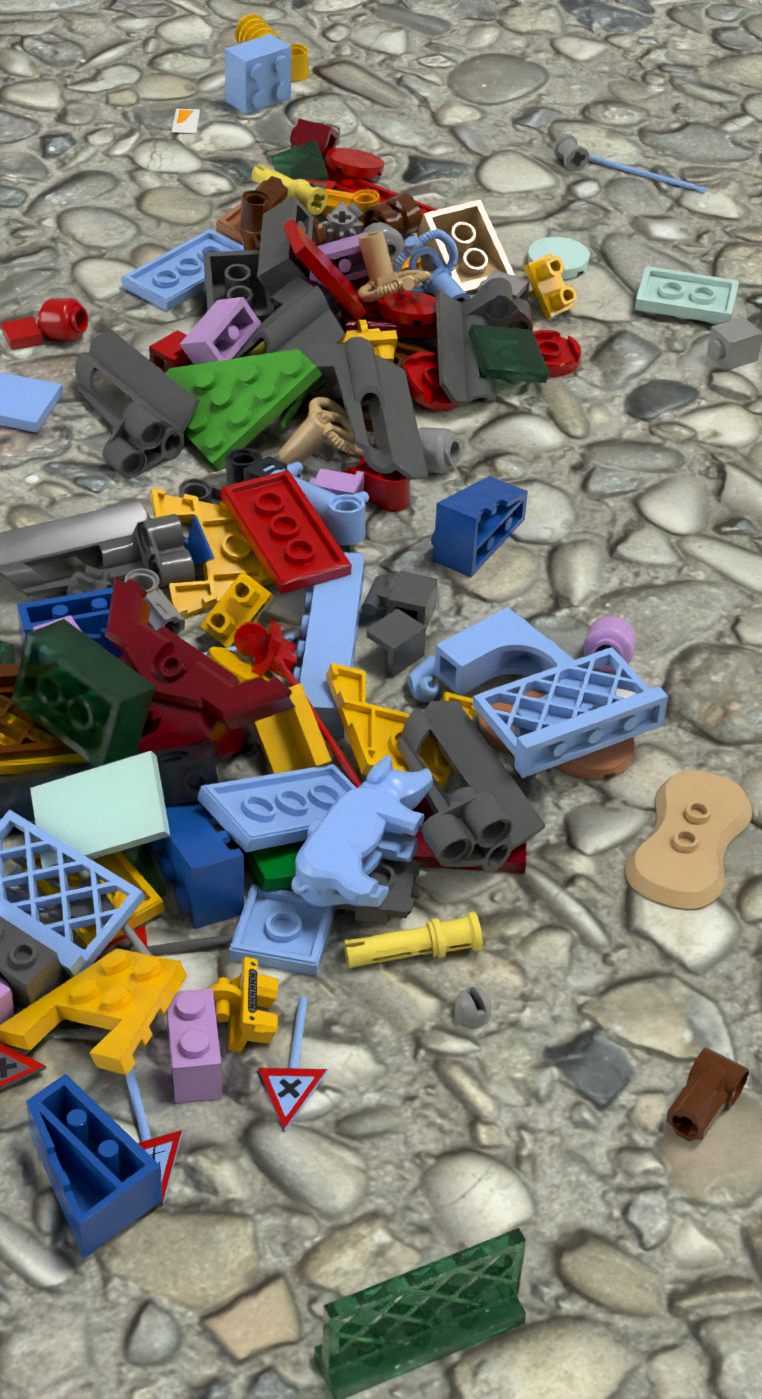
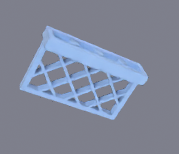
(585, 729)
(71, 957)

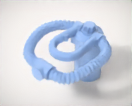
(441, 276)

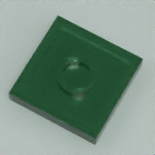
(508, 353)

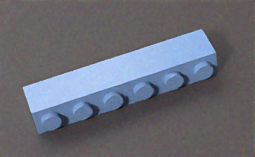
(329, 638)

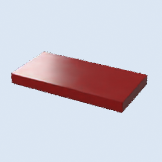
(285, 531)

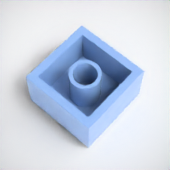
(258, 73)

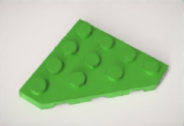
(241, 397)

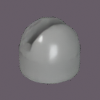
(465, 1009)

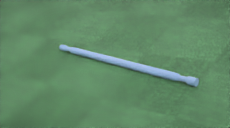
(646, 174)

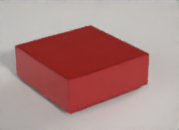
(22, 333)

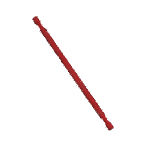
(324, 731)

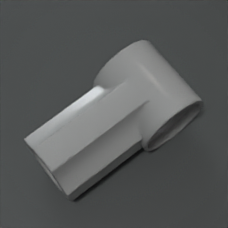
(162, 610)

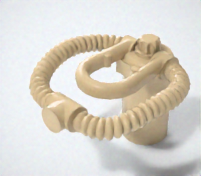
(380, 270)
(317, 429)

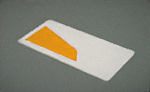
(185, 121)

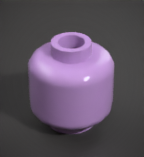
(607, 633)

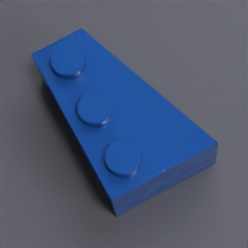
(476, 523)
(87, 609)
(200, 865)
(91, 1163)

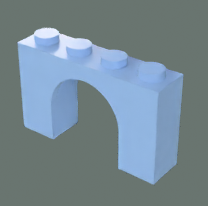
(503, 647)

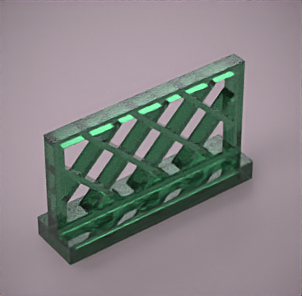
(415, 1334)

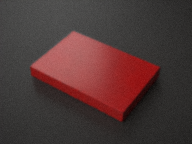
(323, 269)

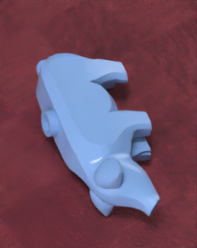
(357, 834)

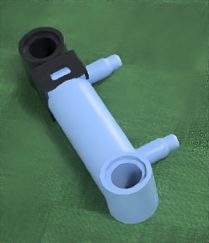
(340, 513)

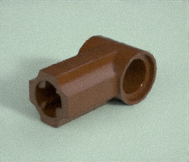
(259, 201)
(709, 1088)

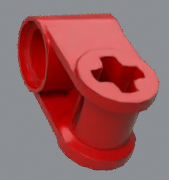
(385, 490)

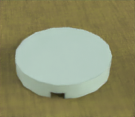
(572, 253)

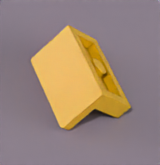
(292, 737)

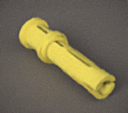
(312, 198)
(433, 939)

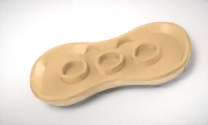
(686, 850)

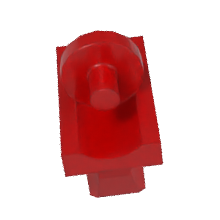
(254, 642)

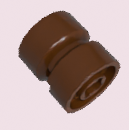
(398, 212)

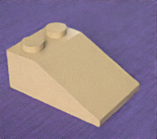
(475, 240)

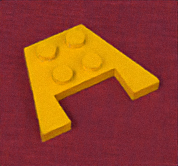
(228, 547)
(376, 729)
(112, 994)

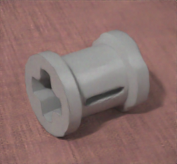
(567, 149)

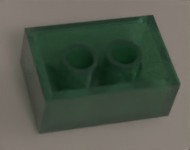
(82, 693)

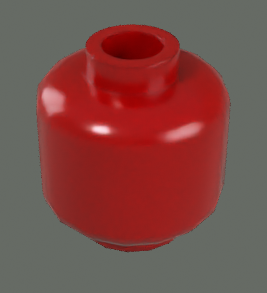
(62, 319)

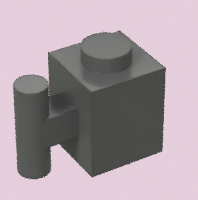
(411, 594)

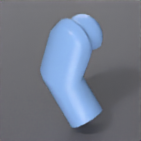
(420, 681)

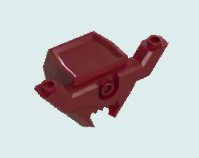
(193, 693)

